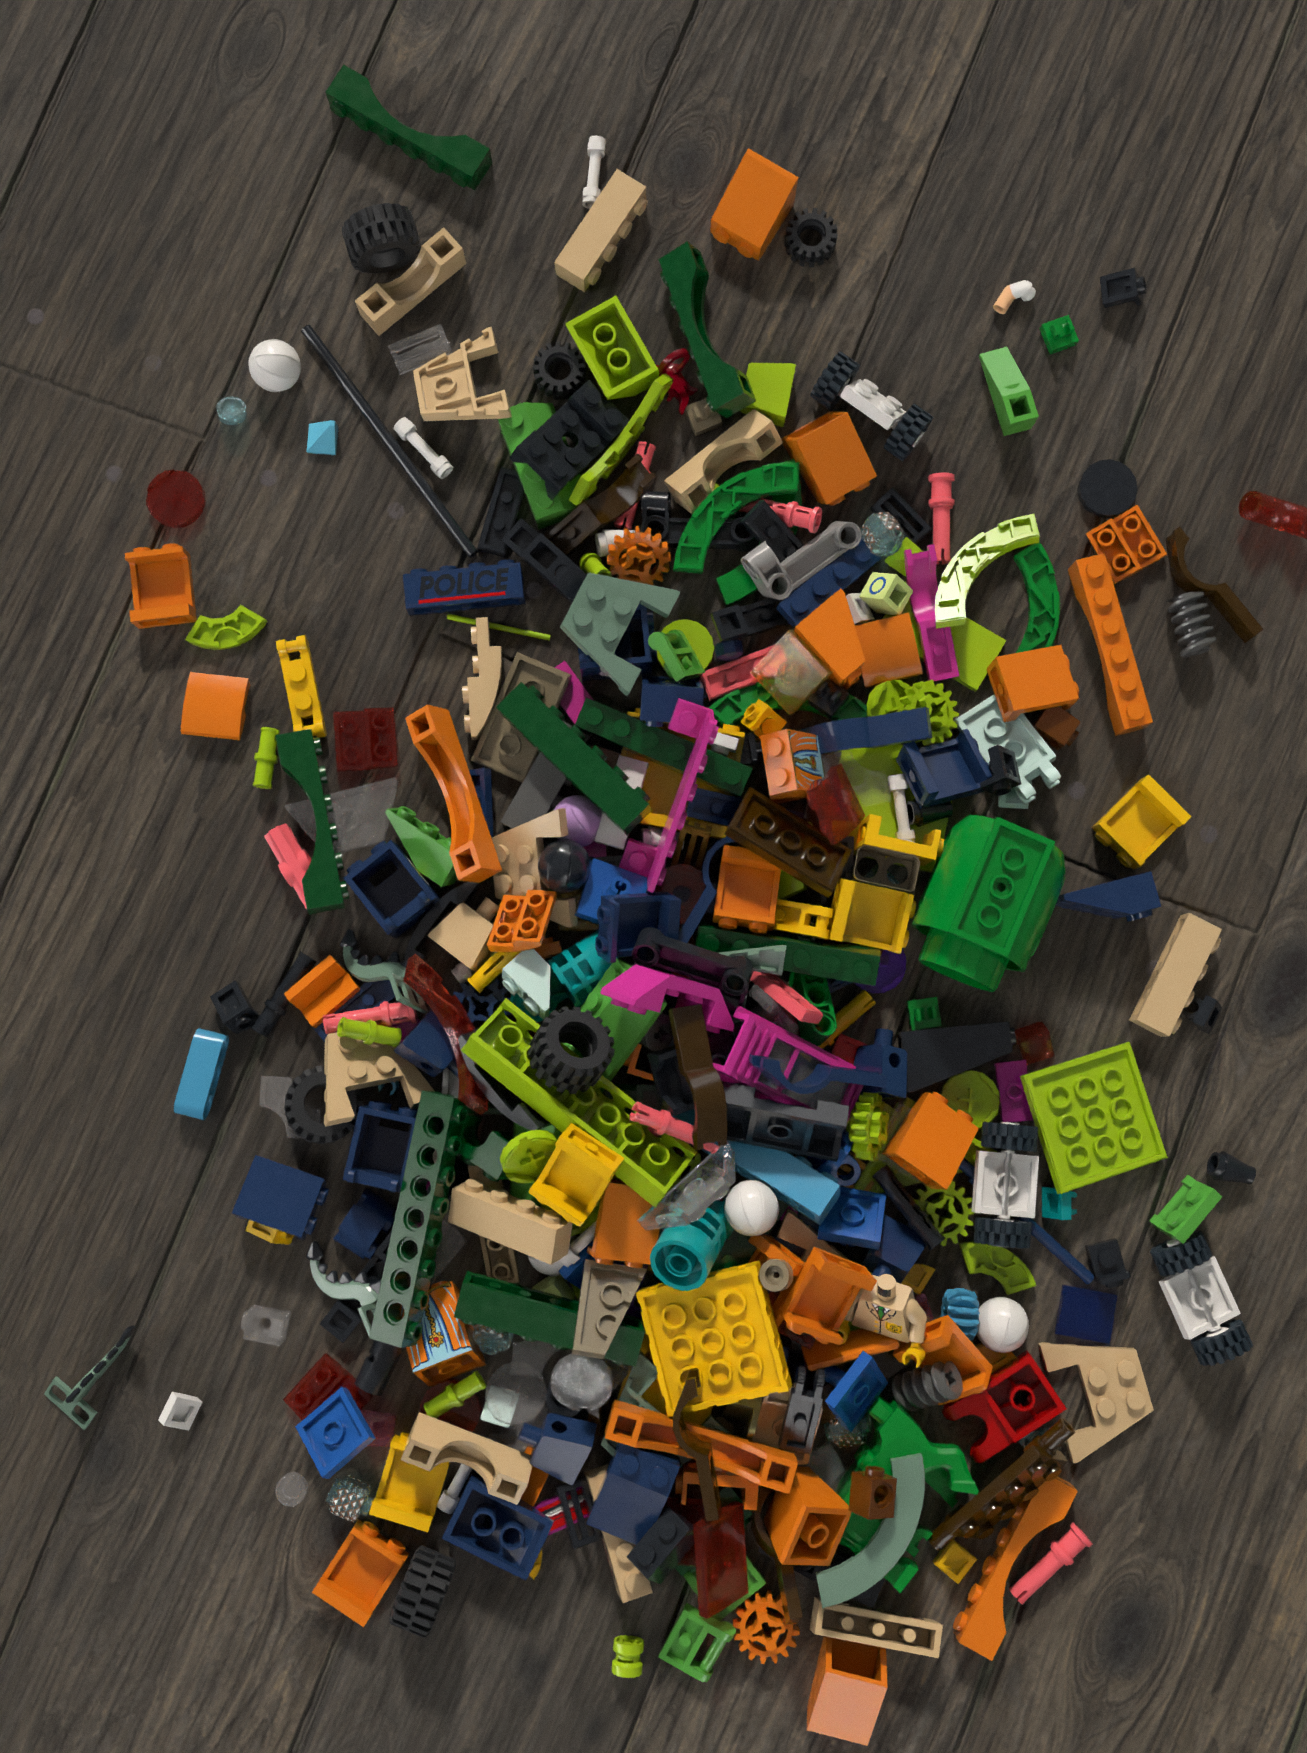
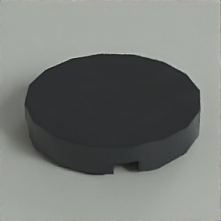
(1107, 488)

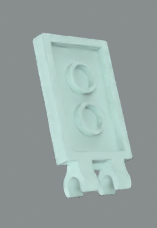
(1019, 736)

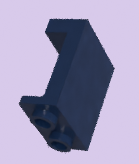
(943, 769)
(627, 914)
(281, 1197)

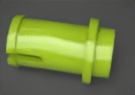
(592, 563)

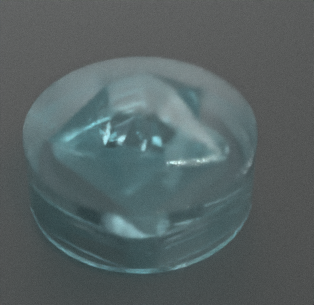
(231, 410)

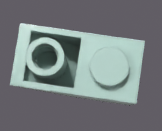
(529, 978)

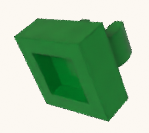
(1059, 334)
(923, 1013)

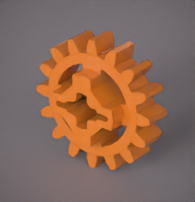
(642, 547)
(754, 1631)

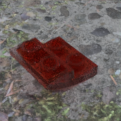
(365, 739)
(835, 804)
(320, 1384)

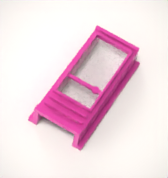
(796, 1061)

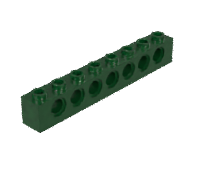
(388, 1324)

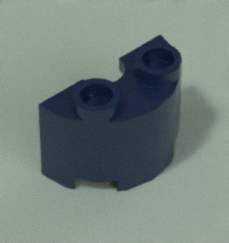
(365, 1223)

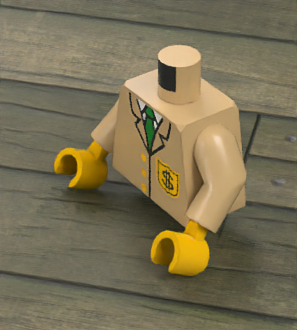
(889, 1312)

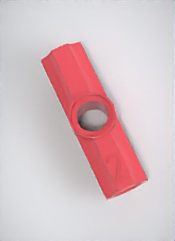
(292, 858)

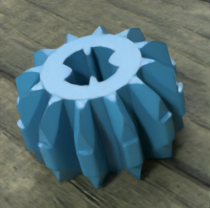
(962, 1309)

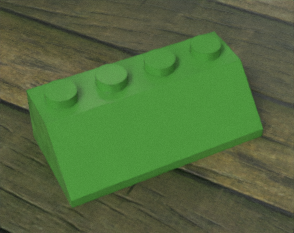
(524, 420)
(625, 1026)

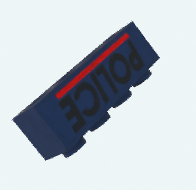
(464, 588)

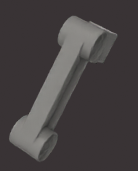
(800, 566)

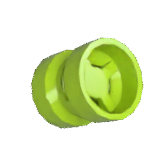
(627, 1660)

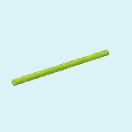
(501, 627)

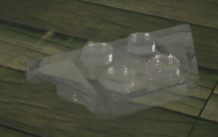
(357, 814)
(695, 1192)

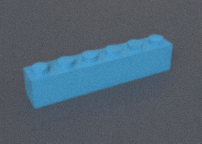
(786, 1175)

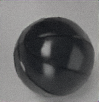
(564, 866)

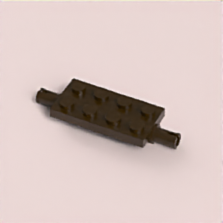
(1016, 1484)

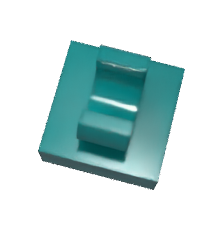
(1057, 1205)

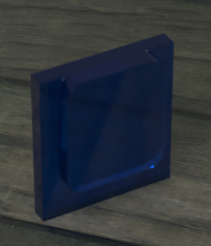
(1086, 1314)

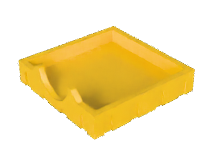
(722, 1331)

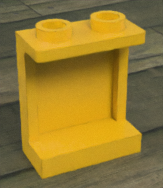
(1140, 822)
(926, 852)
(871, 915)
(576, 1175)
(407, 1491)

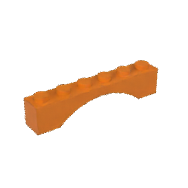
(1123, 684)
(471, 841)
(743, 1457)
(982, 1622)

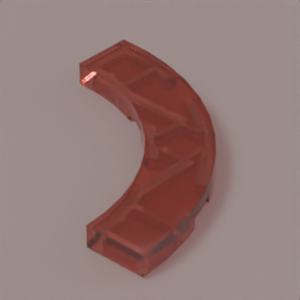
(454, 1021)

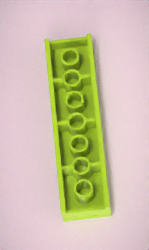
(648, 1162)

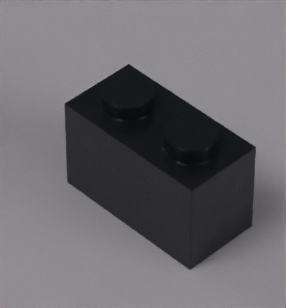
(663, 1545)

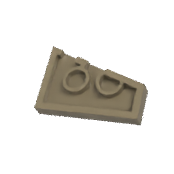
(602, 1305)

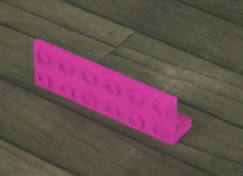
(650, 860)

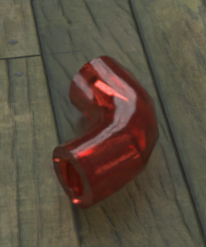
(1274, 513)

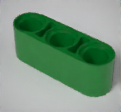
(818, 990)

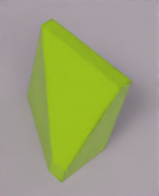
(897, 560)

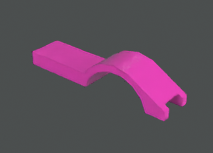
(935, 643)

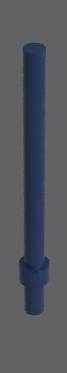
(1042, 1236)

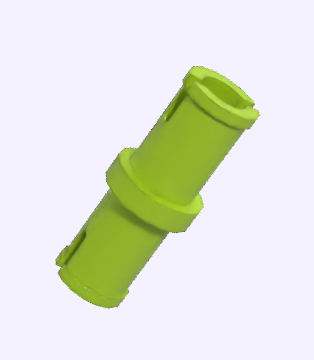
(266, 758)
(369, 1032)
(455, 1395)

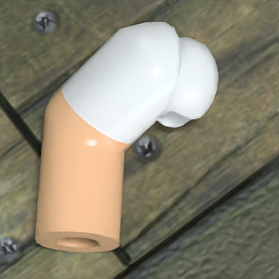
(1013, 291)

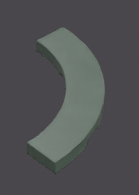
(887, 1543)

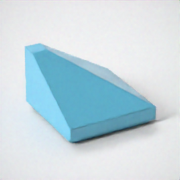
(322, 438)

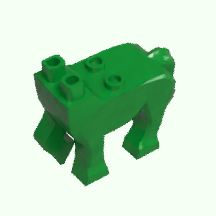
(897, 1436)

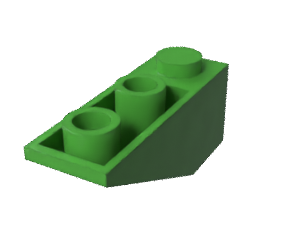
(1008, 391)
(424, 845)

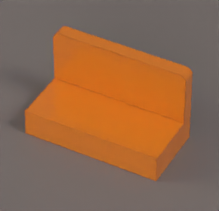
(322, 990)

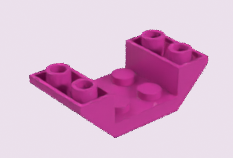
(645, 989)

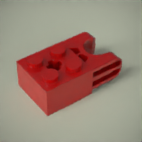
(1004, 1418)

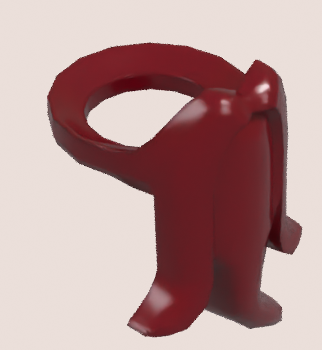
(680, 388)

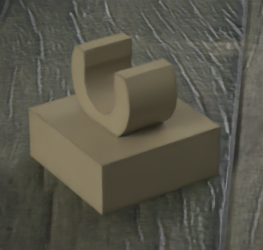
(702, 417)

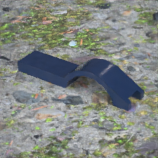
(872, 731)
(707, 895)
(818, 1079)

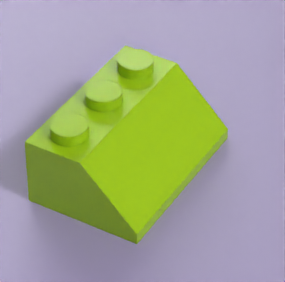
(613, 350)

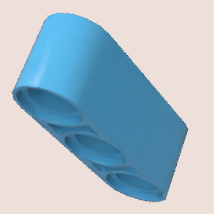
(201, 1074)

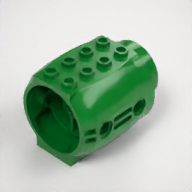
(988, 900)

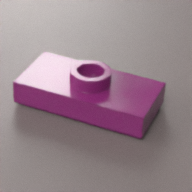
(1012, 1100)

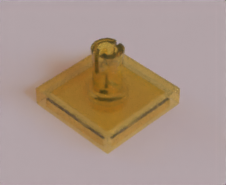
(791, 672)

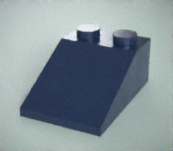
(661, 694)
(1116, 899)
(633, 1492)
(498, 1529)

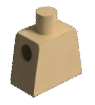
(467, 932)

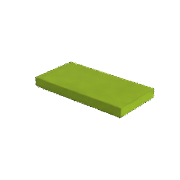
(973, 647)

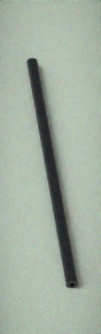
(389, 441)

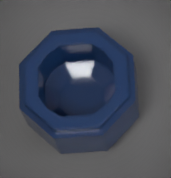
(728, 650)

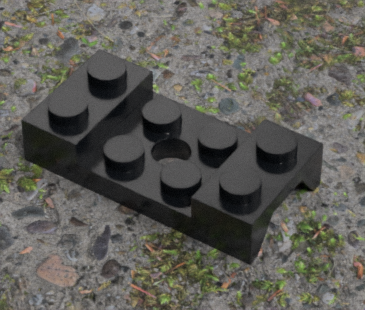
(585, 419)
(672, 1086)
(803, 1132)

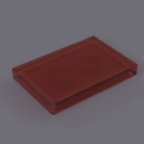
(721, 1560)

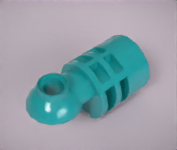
(572, 975)
(689, 1252)

